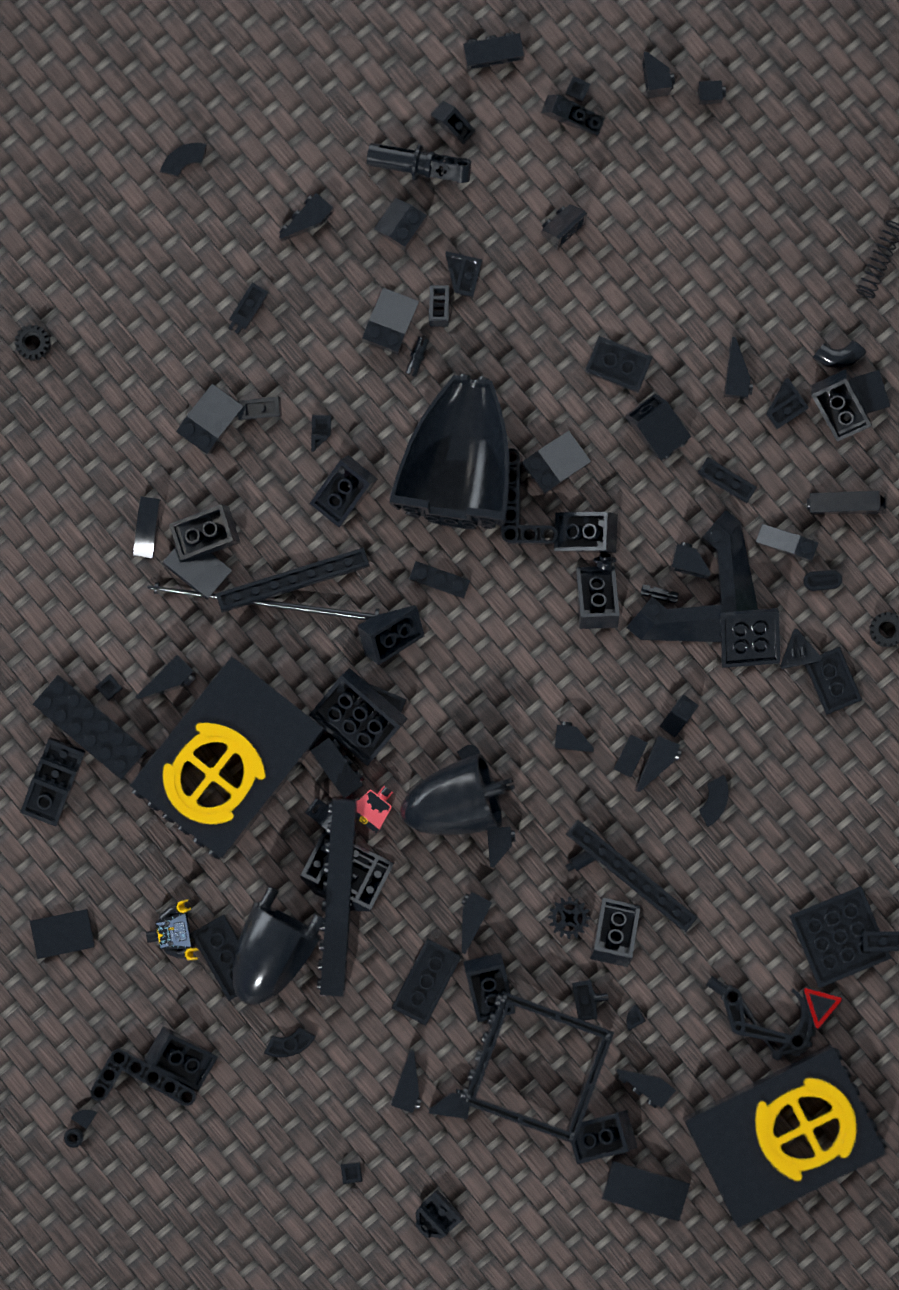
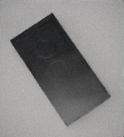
(218, 946)
(426, 981)

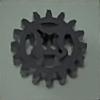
(562, 924)

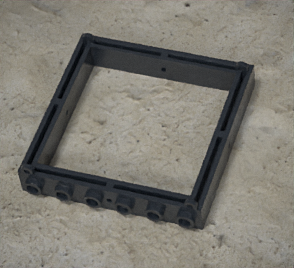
(483, 1056)

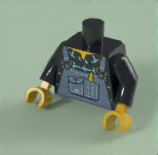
(174, 932)

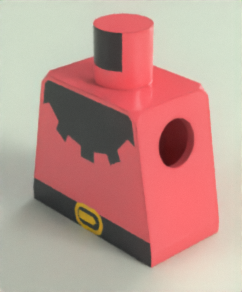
(373, 808)

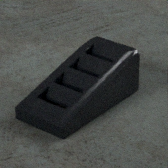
(439, 318)

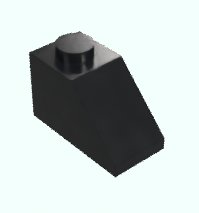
(453, 122)
(679, 715)
(570, 738)
(499, 843)
(451, 1106)

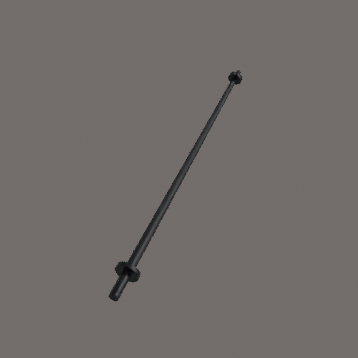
(313, 609)

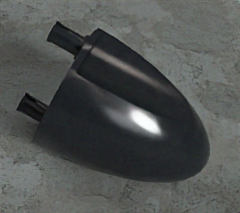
(456, 800)
(271, 950)

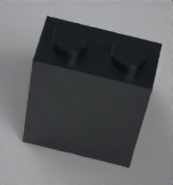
(658, 426)

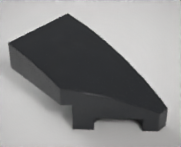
(320, 430)

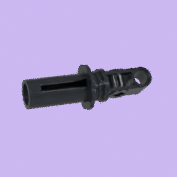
(419, 162)

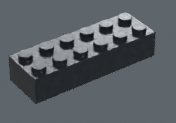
(90, 727)

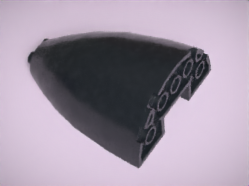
(457, 459)

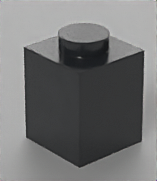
(711, 92)

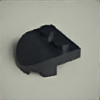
(437, 1216)

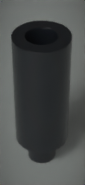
(580, 861)

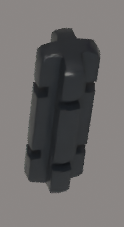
(659, 593)

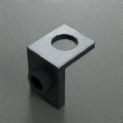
(321, 815)

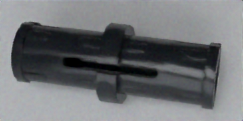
(417, 356)

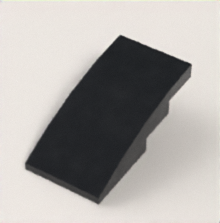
(52, 781)
(645, 1191)

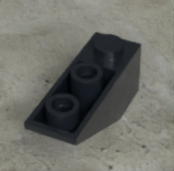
(572, 114)
(310, 217)
(651, 1086)

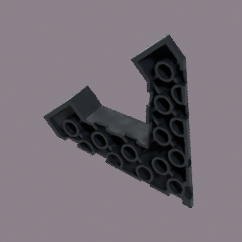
(703, 622)

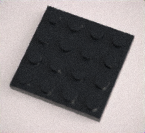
(834, 936)

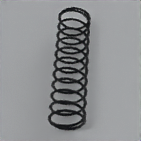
(883, 263)

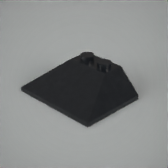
(367, 865)

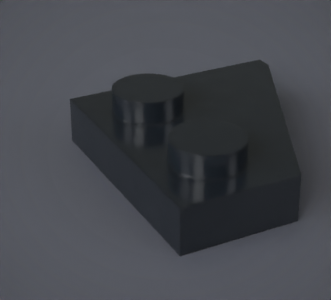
(463, 273)
(786, 405)

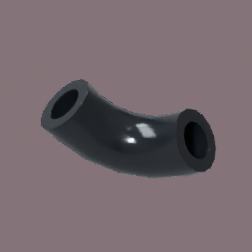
(840, 357)

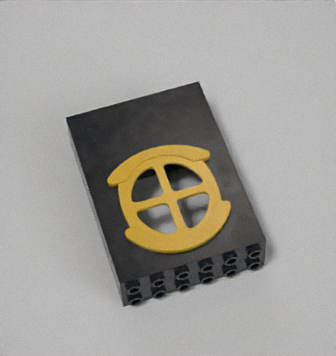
(252, 722)
(747, 1157)

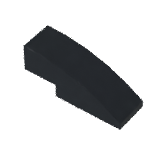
(146, 527)

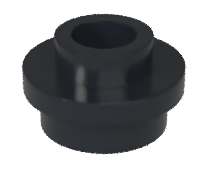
(73, 1144)

